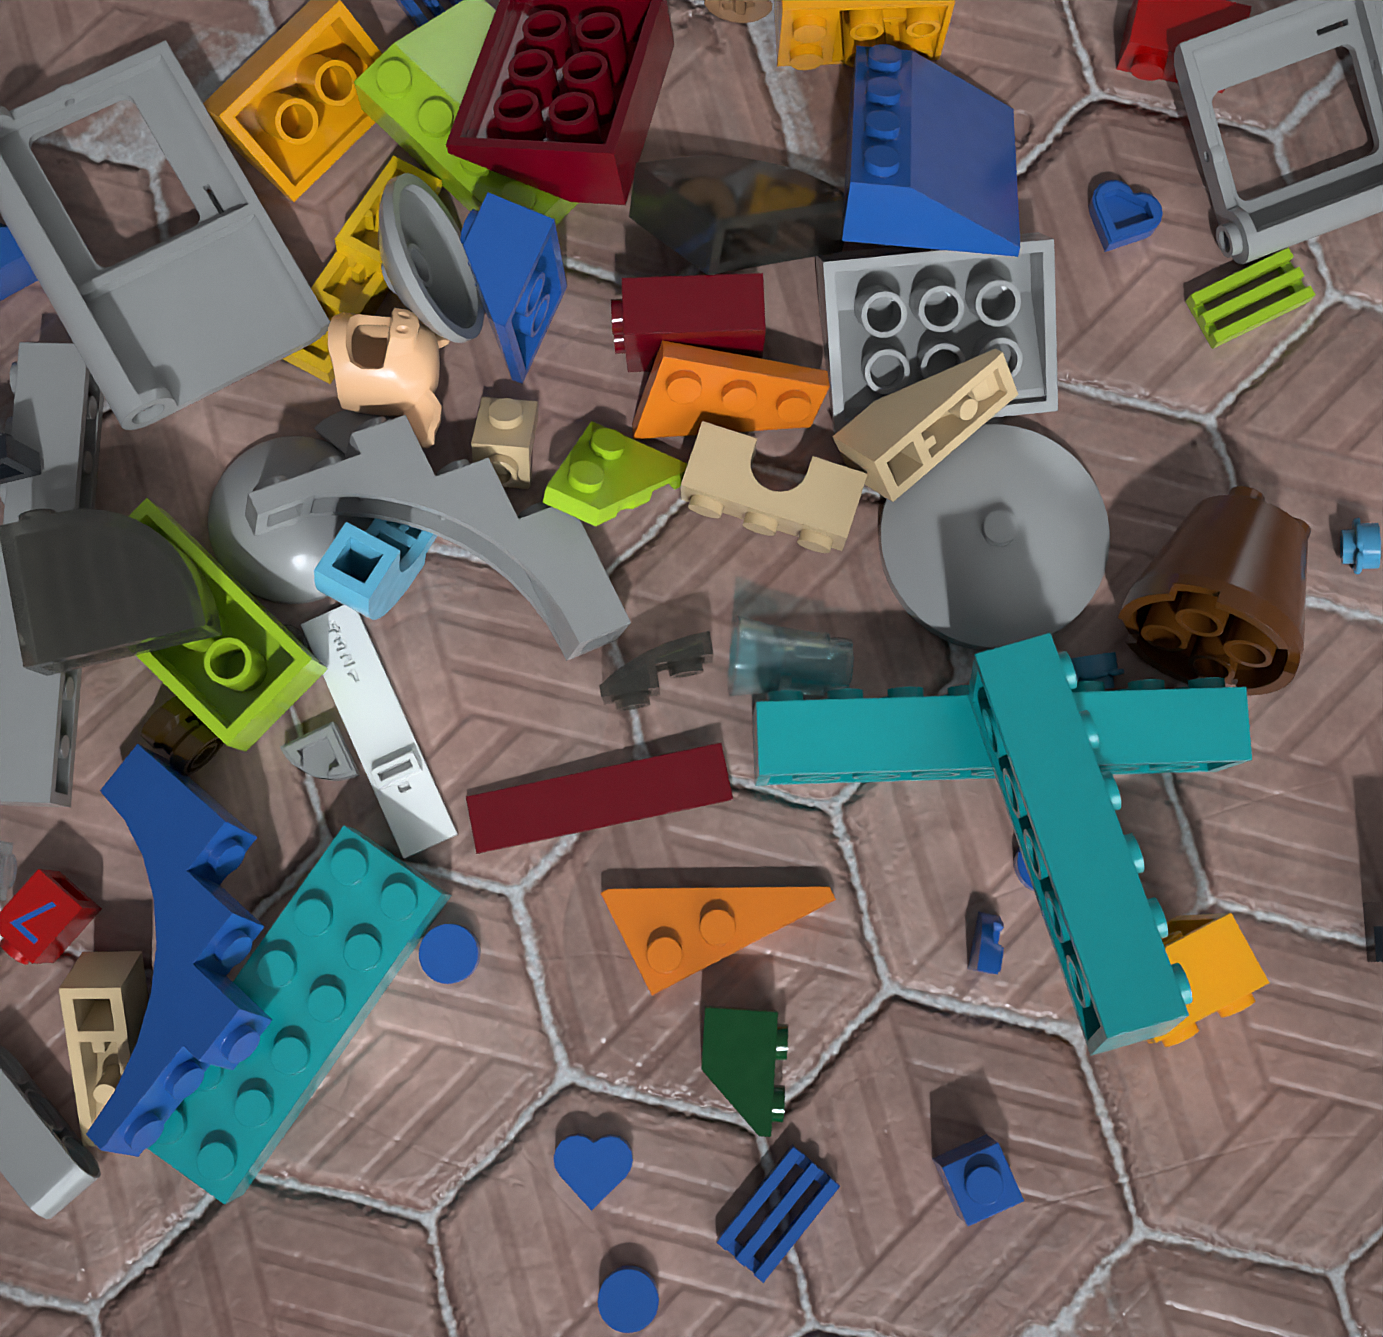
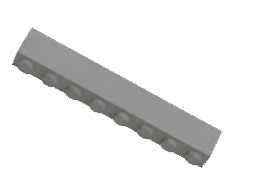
(61, 418)

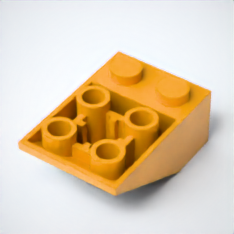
(828, 30)

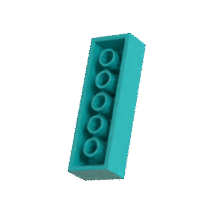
(1075, 846)
(318, 983)

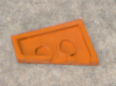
(726, 391)

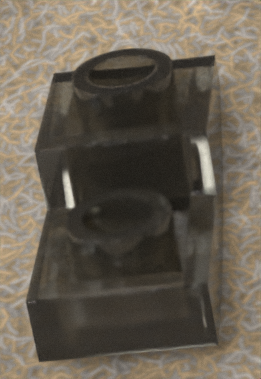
(638, 678)

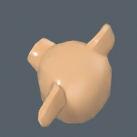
(388, 368)

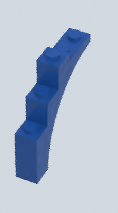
(201, 934)

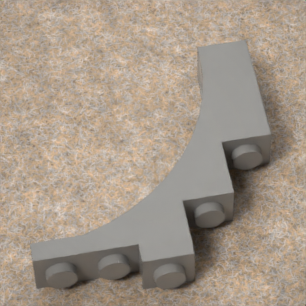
(391, 480)

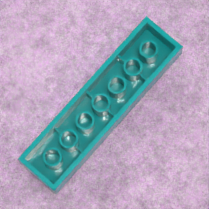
(939, 738)

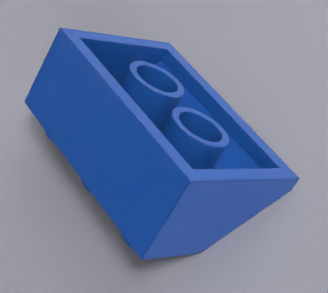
(516, 274)

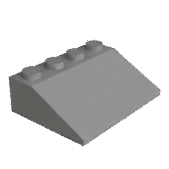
(920, 310)

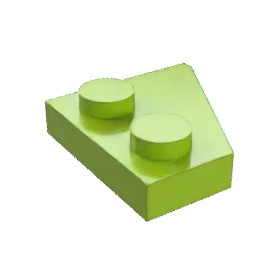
(609, 475)

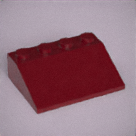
(566, 95)

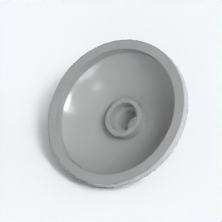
(427, 260)
(283, 560)

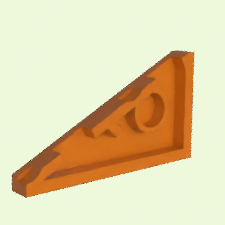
(691, 928)

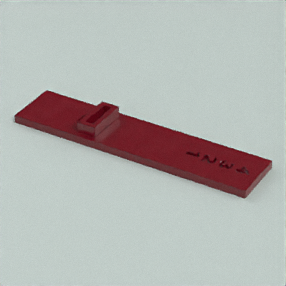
(599, 798)

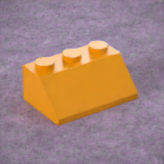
(297, 98)

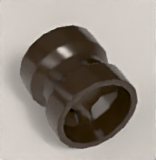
(181, 736)

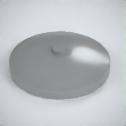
(997, 540)

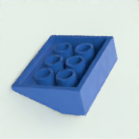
(927, 158)

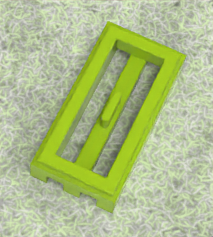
(1289, 277)

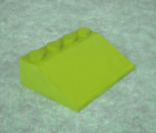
(416, 97)

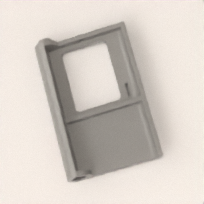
(1256, 48)
(186, 309)

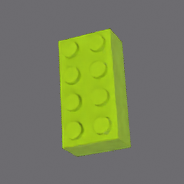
(247, 673)

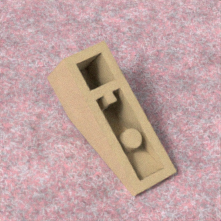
(923, 423)
(102, 1019)

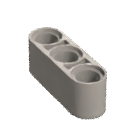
(37, 1146)

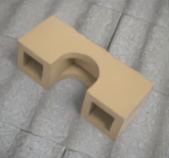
(814, 511)

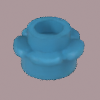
(1361, 546)
(1097, 668)

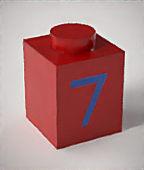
(44, 918)

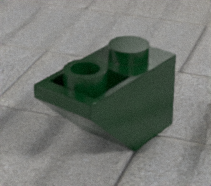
(740, 1061)

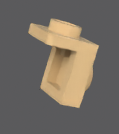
(506, 436)

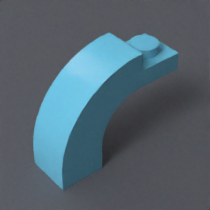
(372, 566)

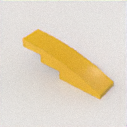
(354, 274)

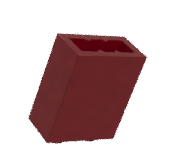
(692, 310)

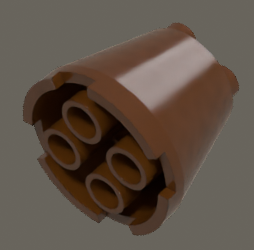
(1225, 595)

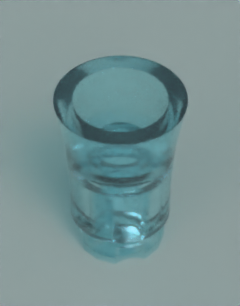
(785, 658)

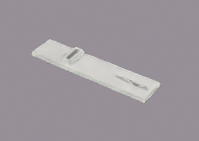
(379, 730)

